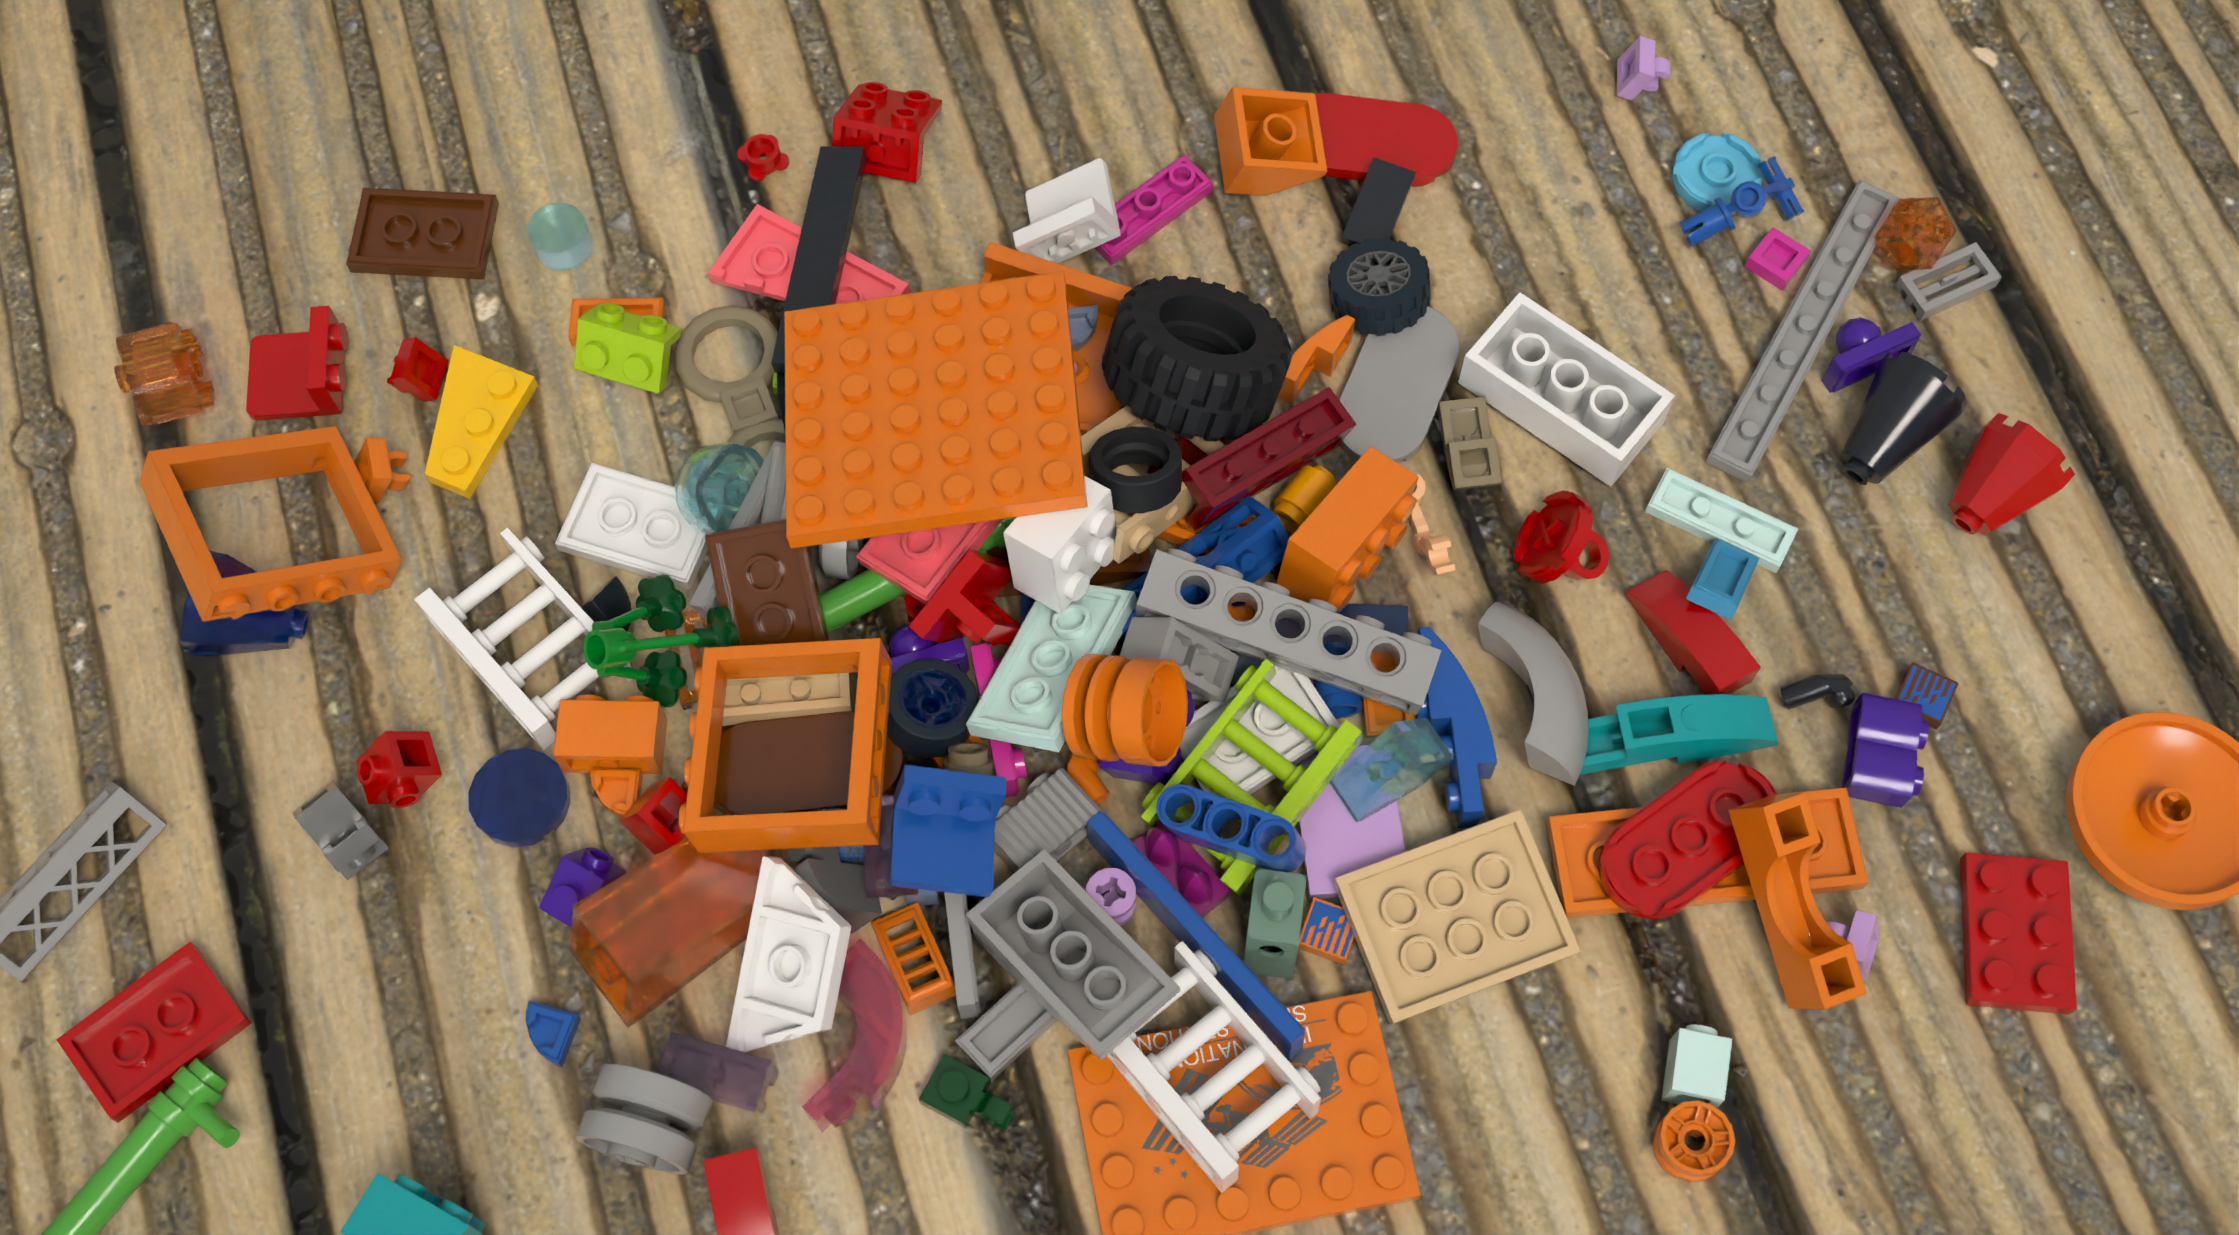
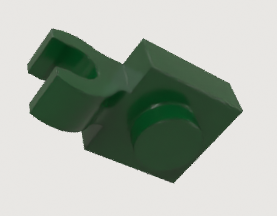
(961, 1092)

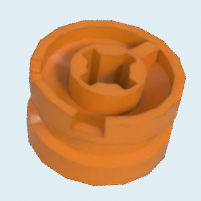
(1700, 1121)

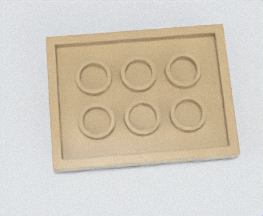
(1455, 916)

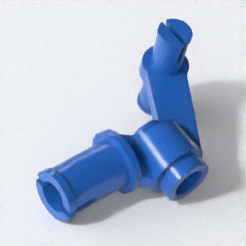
(1746, 202)

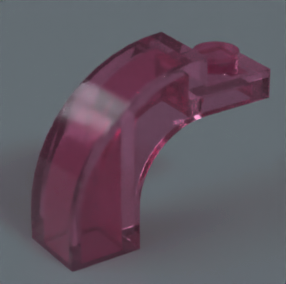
(879, 1045)

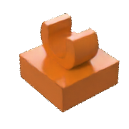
(375, 467)

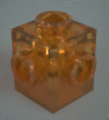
(1915, 233)

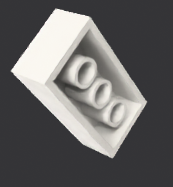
(1565, 389)

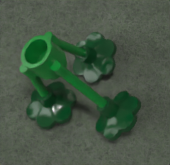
(661, 677)

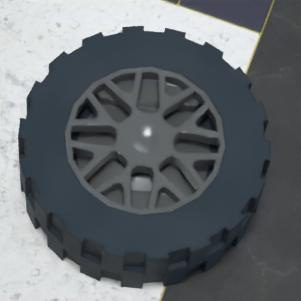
(1380, 286)

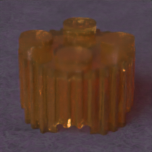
(163, 373)

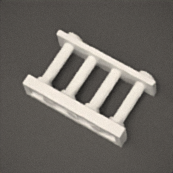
(478, 646)
(1184, 1113)

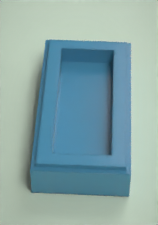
(1723, 578)

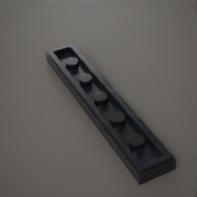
(823, 235)

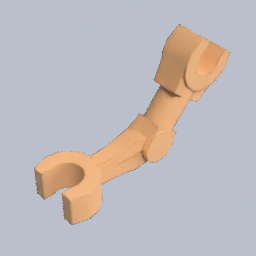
(1425, 540)

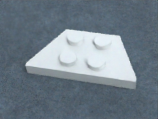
(788, 962)

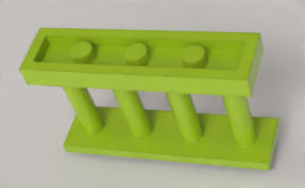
(1301, 783)

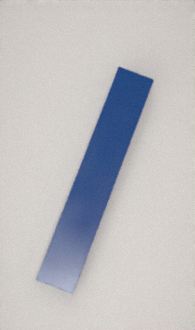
(1190, 928)

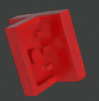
(967, 605)

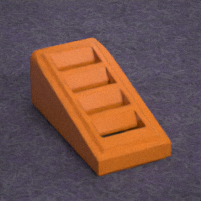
(930, 992)

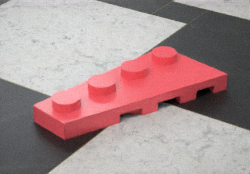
(763, 259)

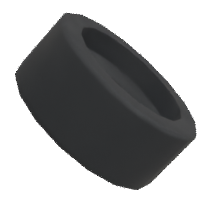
(1142, 446)

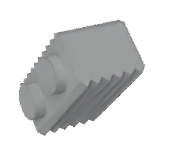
(1048, 819)

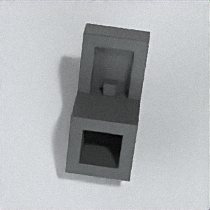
(340, 830)
(837, 883)

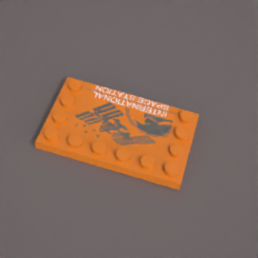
(1291, 1173)

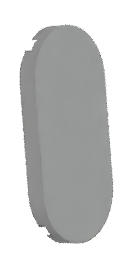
(1399, 387)

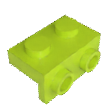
(625, 346)

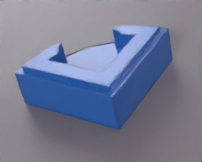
(551, 1031)

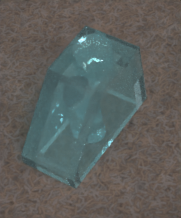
(1391, 767)

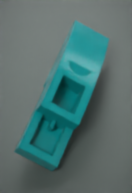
(1679, 727)

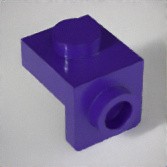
(577, 878)

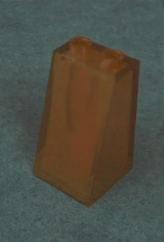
(664, 924)

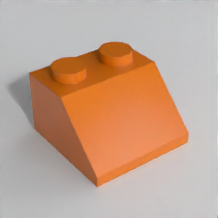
(1268, 140)

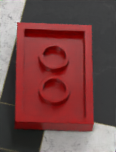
(2017, 933)
(151, 1030)

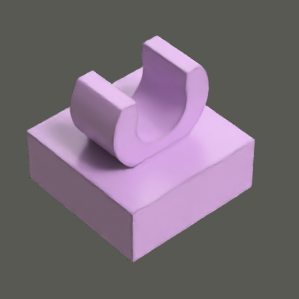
(1640, 69)
(1864, 938)

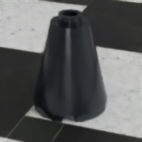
(1899, 417)

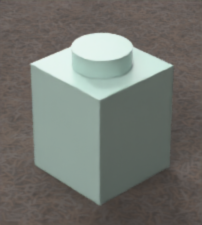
(1697, 1066)

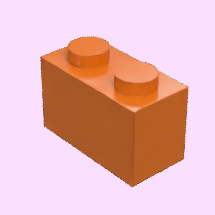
(610, 734)

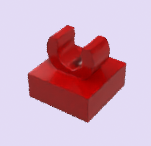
(418, 370)

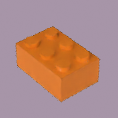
(1349, 531)

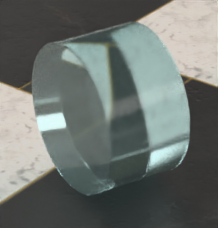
(560, 236)

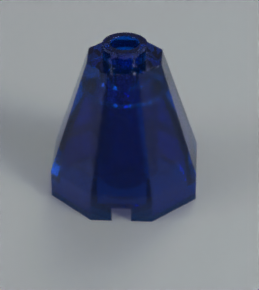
(246, 634)

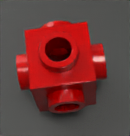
(398, 768)

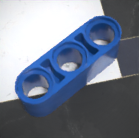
(1214, 811)

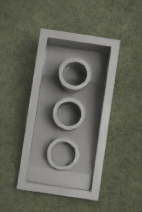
(1070, 955)

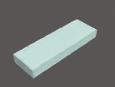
(1718, 516)

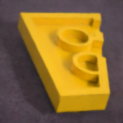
(474, 419)

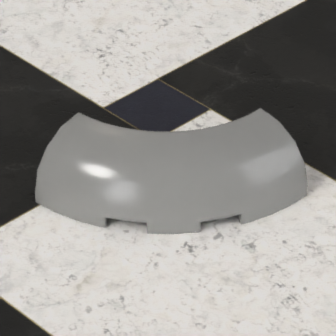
(1560, 715)

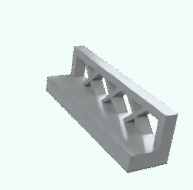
(61, 858)

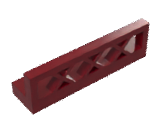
(1266, 455)

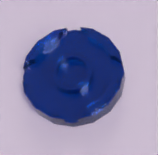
(519, 797)

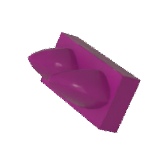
(1183, 868)

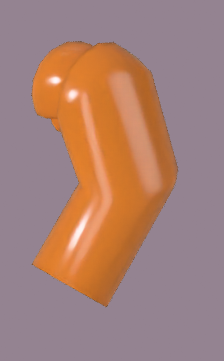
(1085, 775)

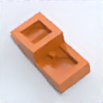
(1320, 353)

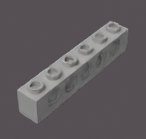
(1306, 655)

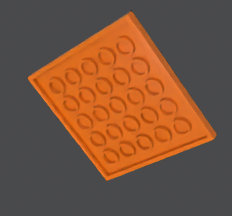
(931, 411)

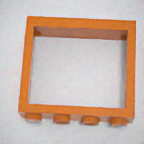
(261, 458)
(792, 830)

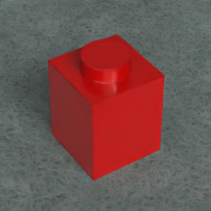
(656, 816)

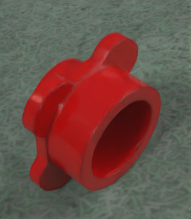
(762, 146)

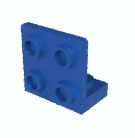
(945, 830)

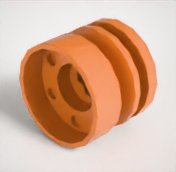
(1125, 709)

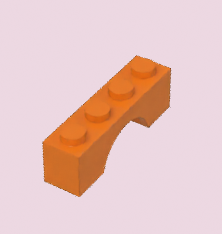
(1810, 957)

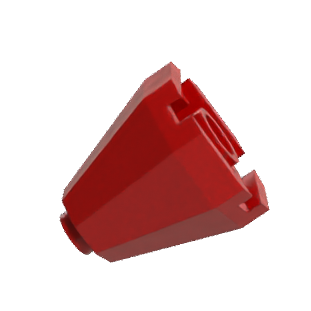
(2006, 476)

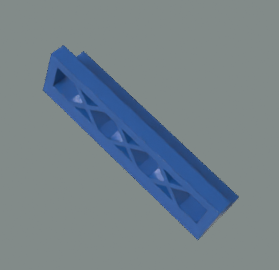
(1247, 549)

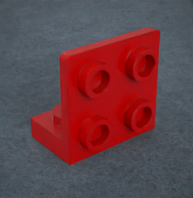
(888, 127)

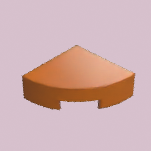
(617, 788)

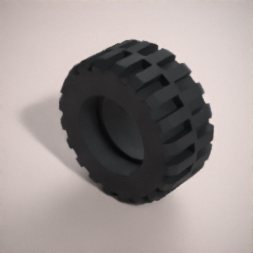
(1196, 358)

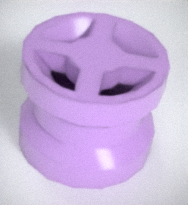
(1120, 882)

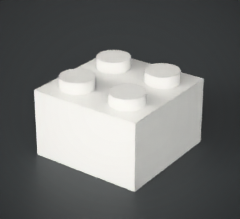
(1062, 550)

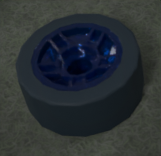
(951, 701)

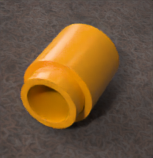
(1303, 495)

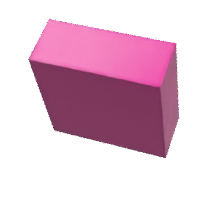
(1777, 258)

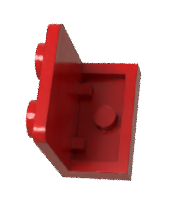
(298, 371)

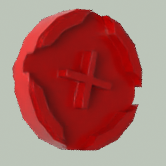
(1555, 539)

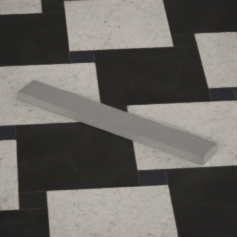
(1801, 333)

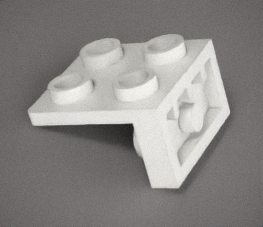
(1070, 214)

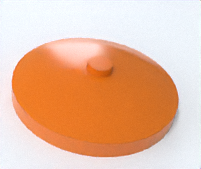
(2160, 809)

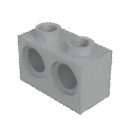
(1204, 663)

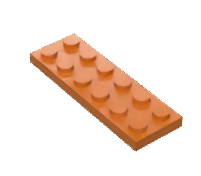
(1579, 838)

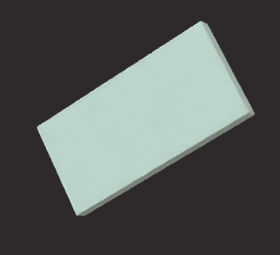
(1029, 685)

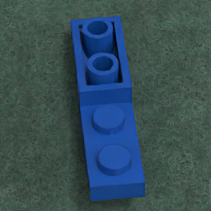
(1463, 727)

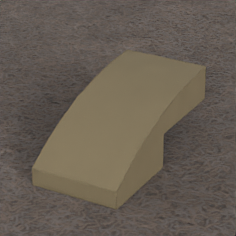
(1468, 443)

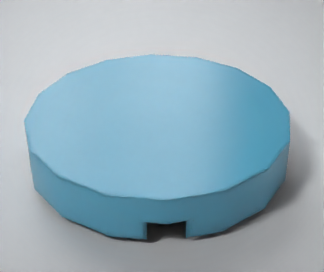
(1714, 168)

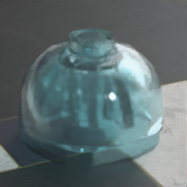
(715, 484)

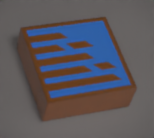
(1929, 690)

